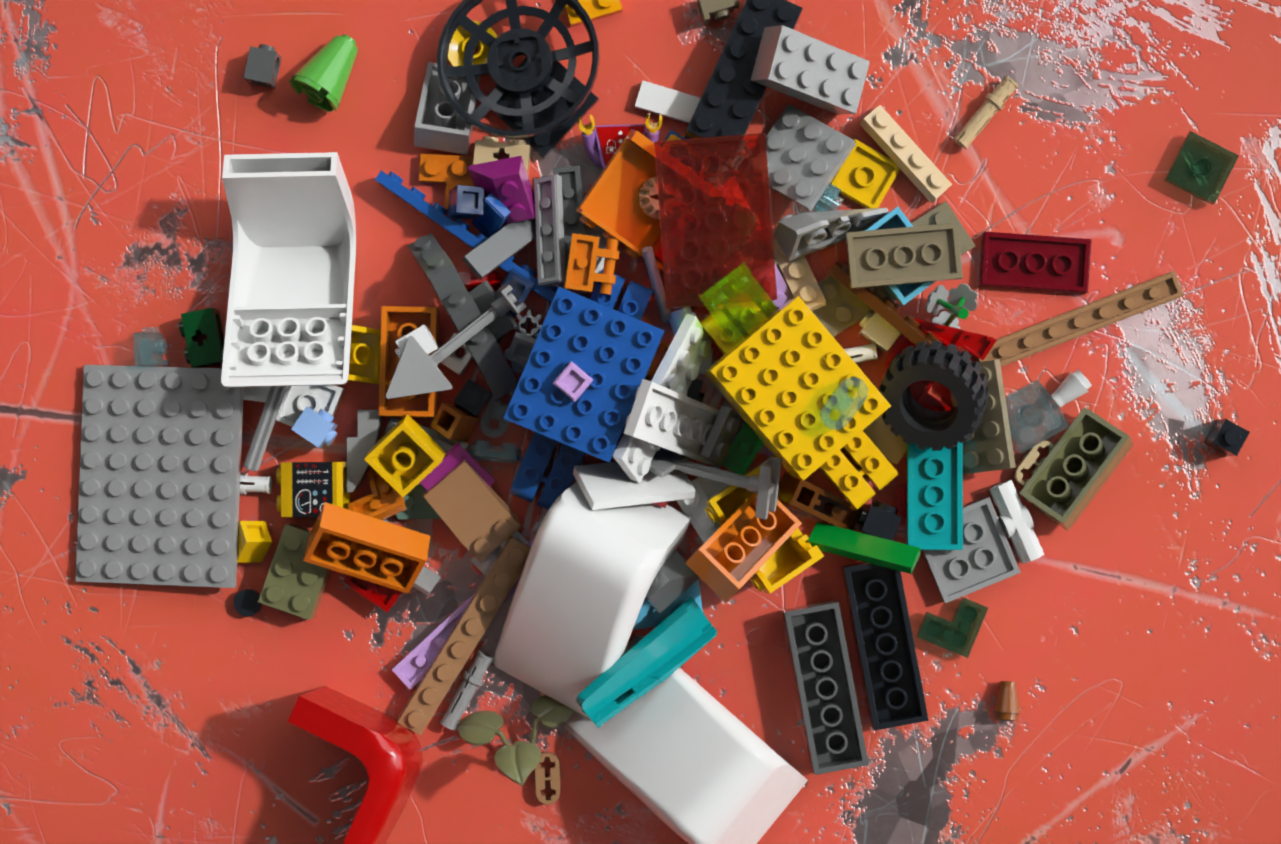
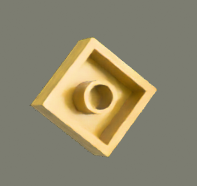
(405, 455)

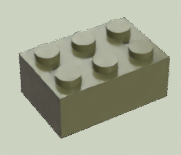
(291, 582)

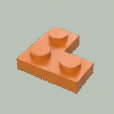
(446, 169)
(382, 502)

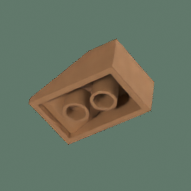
(472, 510)

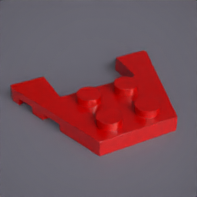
(972, 342)

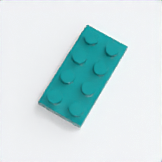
(935, 498)

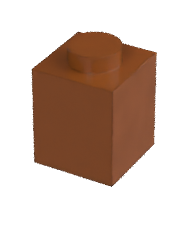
(454, 422)

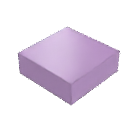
(573, 381)

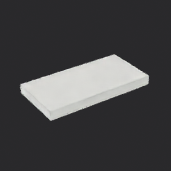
(610, 487)

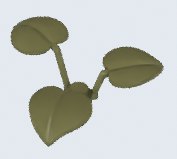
(522, 757)

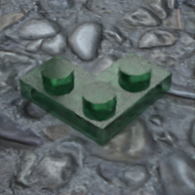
(955, 634)

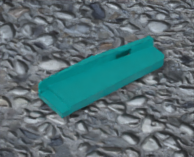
(647, 663)

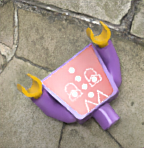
(606, 139)

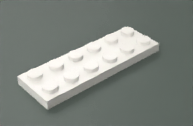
(676, 373)
(670, 420)

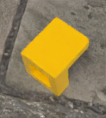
(252, 541)

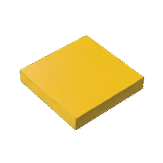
(865, 176)

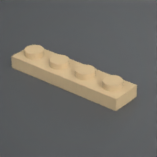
(905, 153)

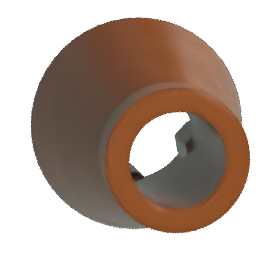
(1007, 702)

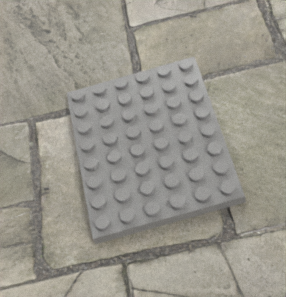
(159, 477)

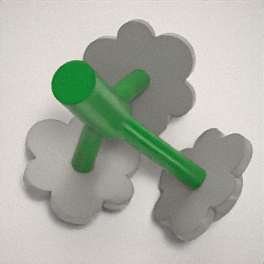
(959, 304)

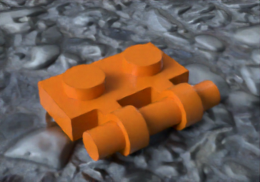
(582, 263)

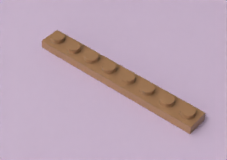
(464, 636)

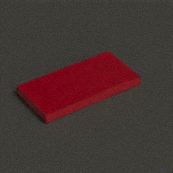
(1035, 262)

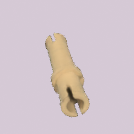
(992, 104)

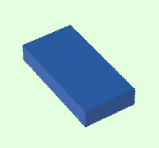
(493, 216)

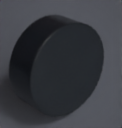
(247, 602)

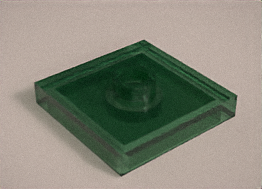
(1201, 168)

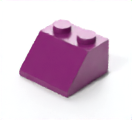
(509, 184)

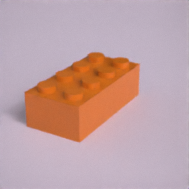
(395, 324)
(741, 547)
(367, 548)

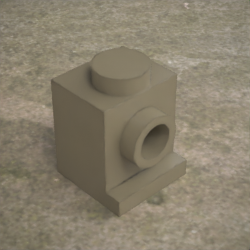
(716, 9)

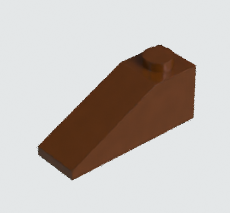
(817, 502)

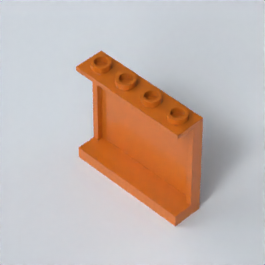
(615, 197)

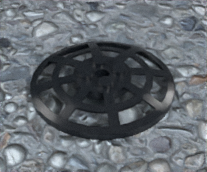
(513, 79)

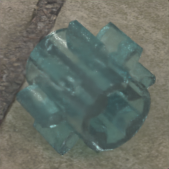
(829, 200)

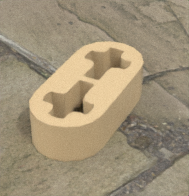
(1029, 459)

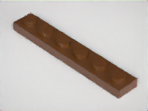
(884, 307)

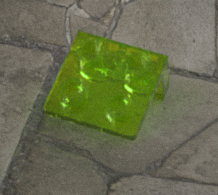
(738, 302)

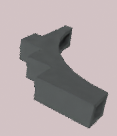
(463, 311)

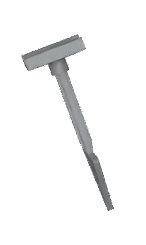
(419, 372)
(764, 486)

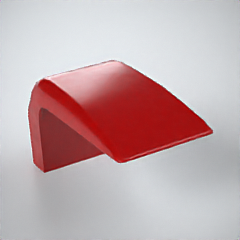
(381, 744)

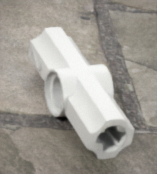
(1016, 521)

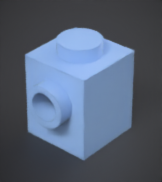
(316, 427)

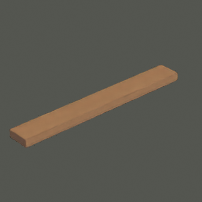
(1085, 319)

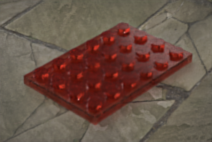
(713, 214)

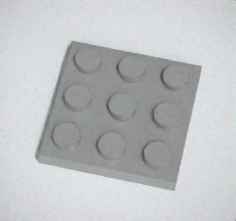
(804, 156)
(984, 556)

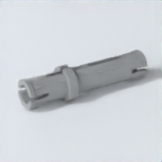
(463, 696)

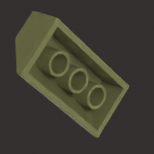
(1076, 468)

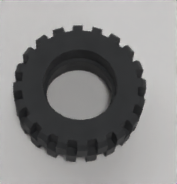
(943, 366)

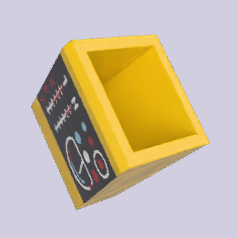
(310, 485)

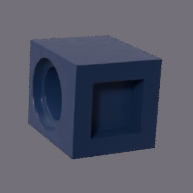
(466, 202)

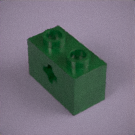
(208, 323)

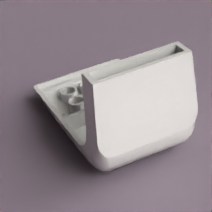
(289, 270)
(583, 591)
(692, 763)

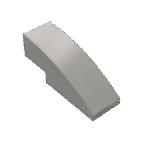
(357, 447)

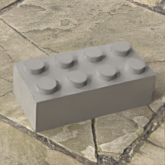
(810, 70)

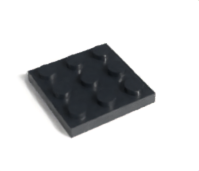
(546, 142)

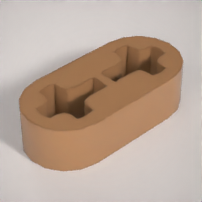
(554, 777)

